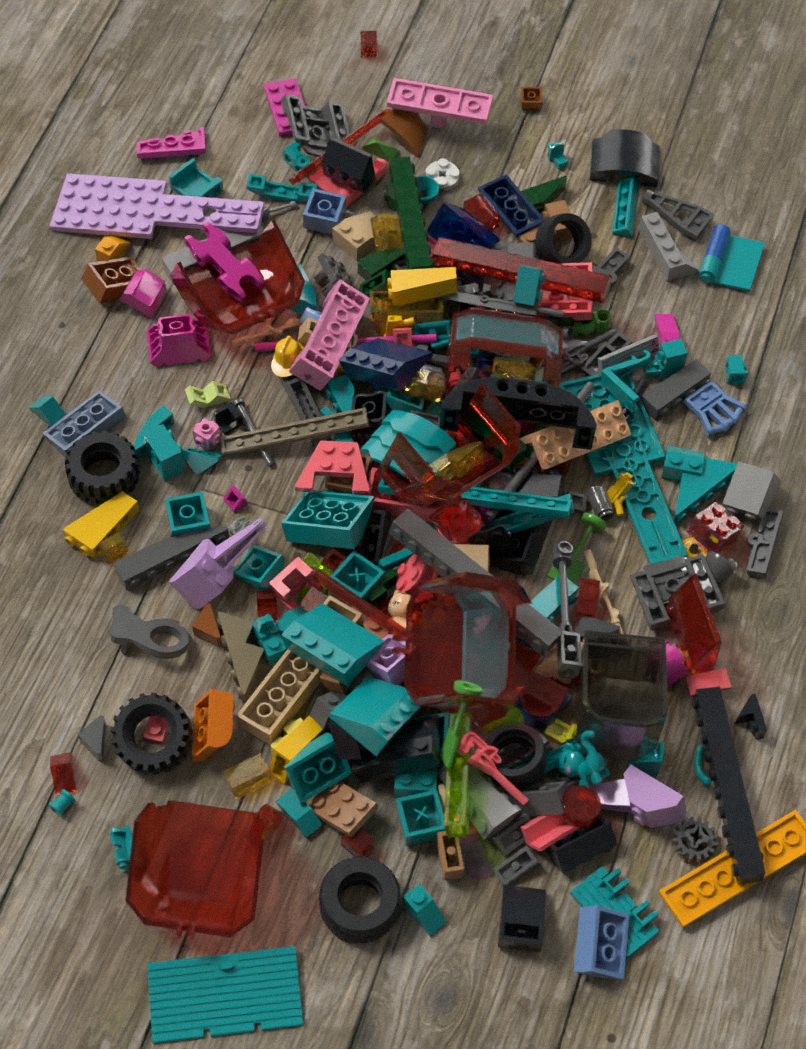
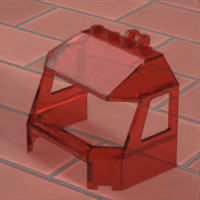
(422, 484)

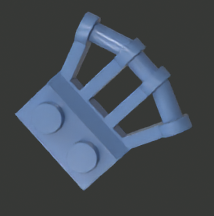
(709, 397)

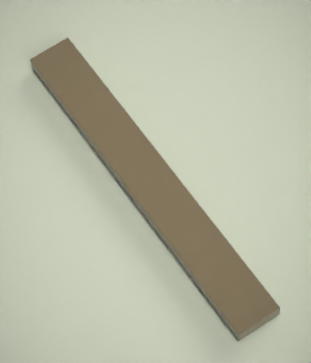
(294, 432)

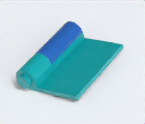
(730, 259)

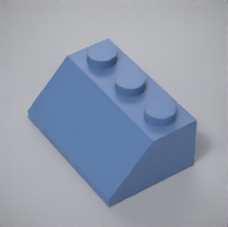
(601, 942)

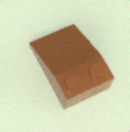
(109, 278)

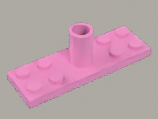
(439, 102)

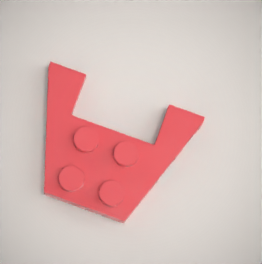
(335, 460)

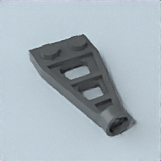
(696, 223)

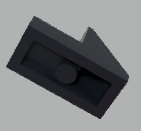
(752, 713)

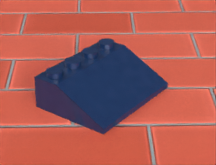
(384, 363)

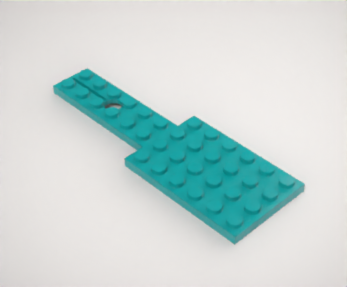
(634, 456)

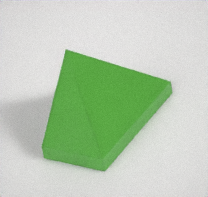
(380, 149)

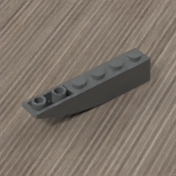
(164, 555)

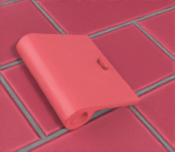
(330, 185)

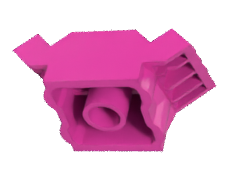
(178, 341)

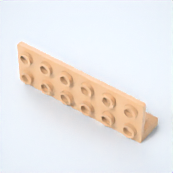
(555, 443)

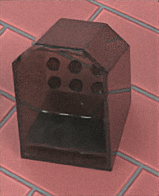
(622, 693)

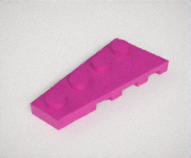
(172, 145)

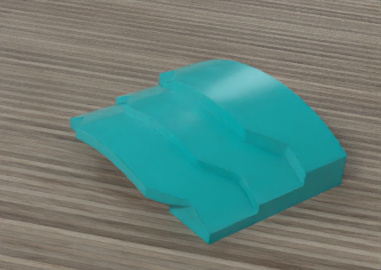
(422, 434)

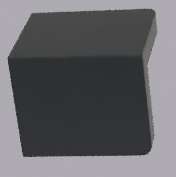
(228, 418)

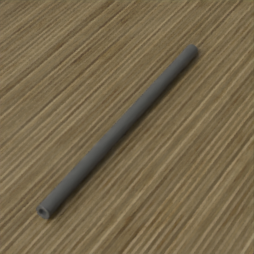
(532, 460)

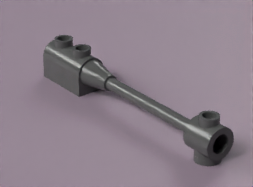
(569, 644)

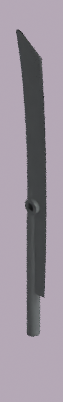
(486, 301)

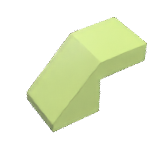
(211, 395)

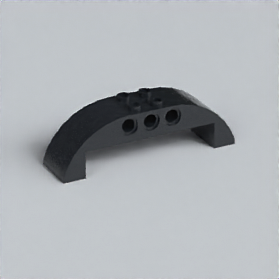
(527, 403)

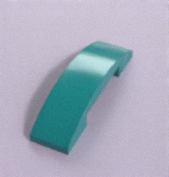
(279, 191)

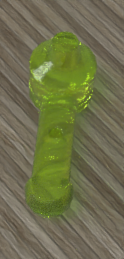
(514, 715)

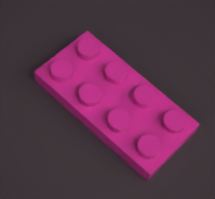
(275, 92)

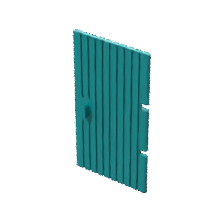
(224, 994)

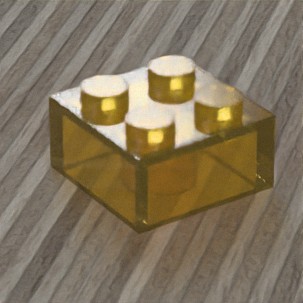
(113, 548)

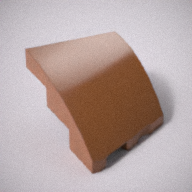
(407, 128)

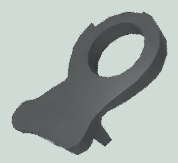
(131, 629)

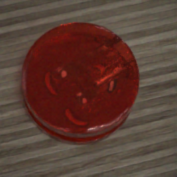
(581, 806)

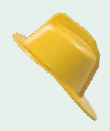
(285, 355)

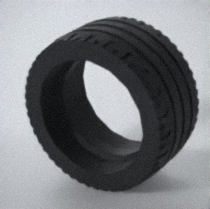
(579, 231)
(524, 734)

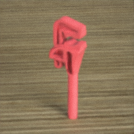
(485, 759)

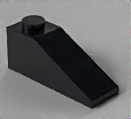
(375, 535)

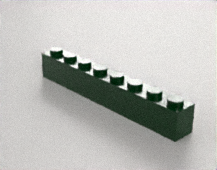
(409, 213)

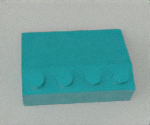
(328, 519)
(331, 643)
(375, 713)

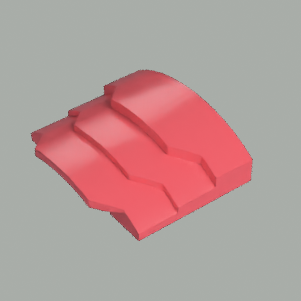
(574, 307)

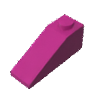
(666, 328)

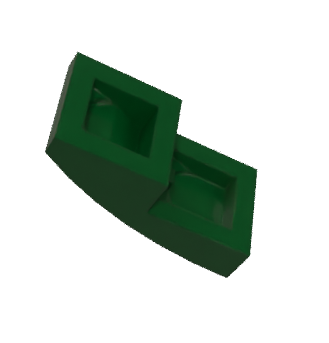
(380, 590)

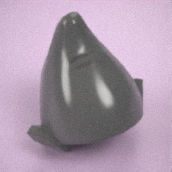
(720, 566)

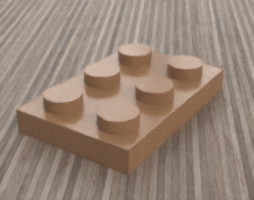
(343, 808)

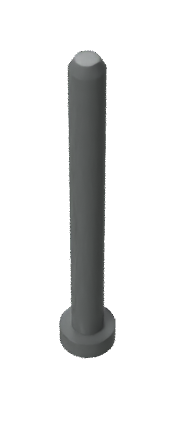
(239, 403)

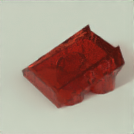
(457, 520)

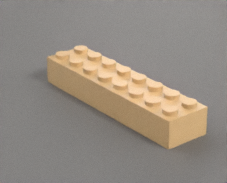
(285, 688)

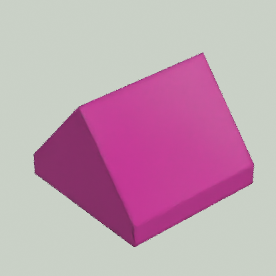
(235, 499)

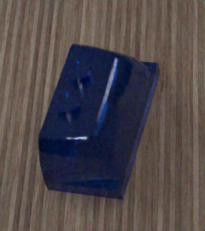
(459, 225)

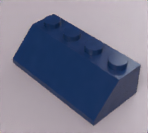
(511, 205)

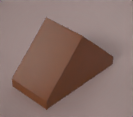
(206, 627)

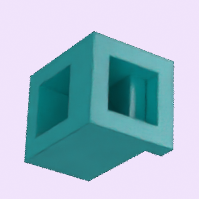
(735, 370)

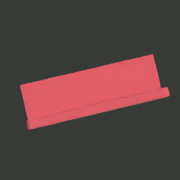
(546, 830)

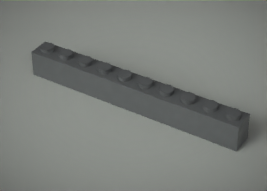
(450, 560)

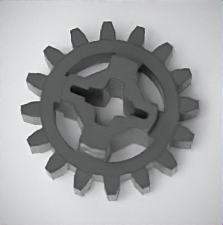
(703, 841)

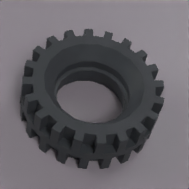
(133, 714)

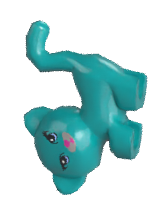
(589, 769)

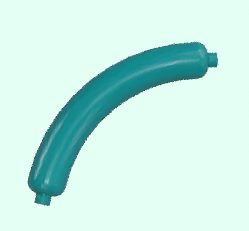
(697, 762)

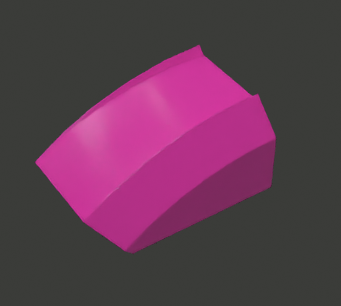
(144, 292)

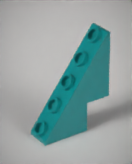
(697, 489)

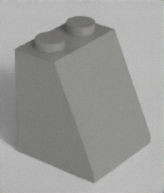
(751, 491)

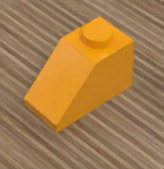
(111, 248)

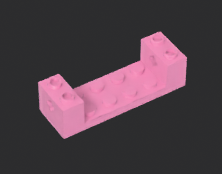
(331, 335)

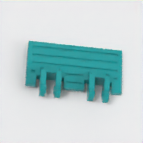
(599, 892)

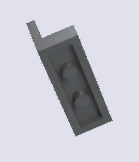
(543, 799)

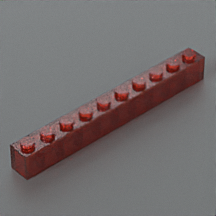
(505, 267)

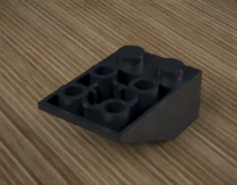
(522, 918)

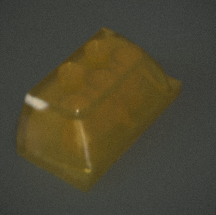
(423, 311)

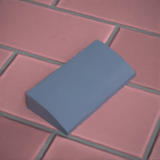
(94, 414)

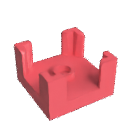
(292, 581)

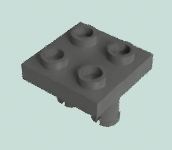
(333, 271)

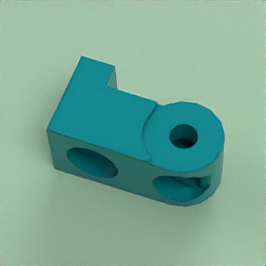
(294, 157)

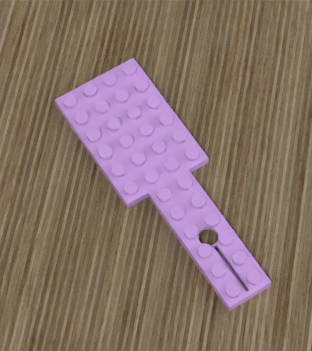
(137, 205)

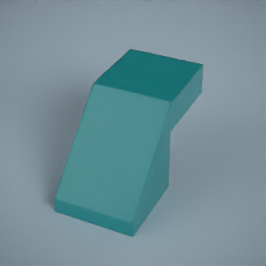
(301, 814)

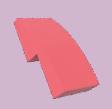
(708, 679)

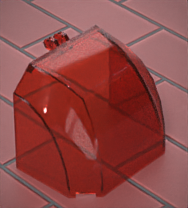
(224, 313)
(197, 868)

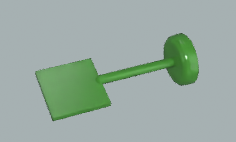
(574, 572)
(451, 740)

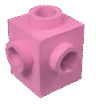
(206, 434)

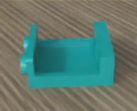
(192, 181)

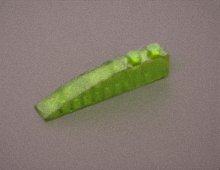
(458, 785)

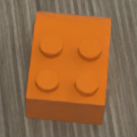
(212, 723)

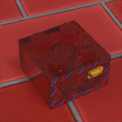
(715, 528)

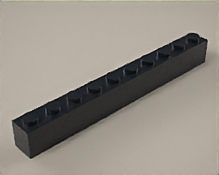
(728, 785)

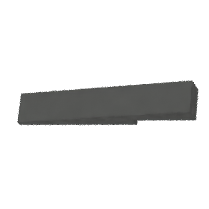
(301, 401)

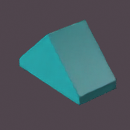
(48, 410)

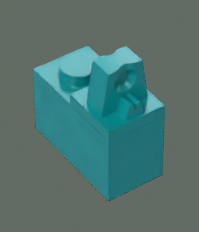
(668, 360)
(268, 637)

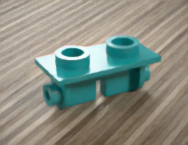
(123, 840)

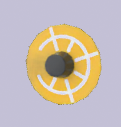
(694, 548)

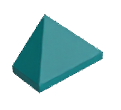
(200, 459)

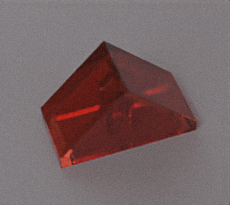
(62, 773)

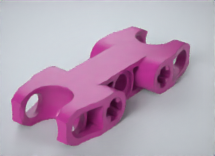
(216, 252)

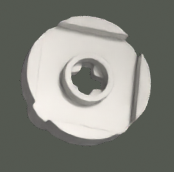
(444, 167)

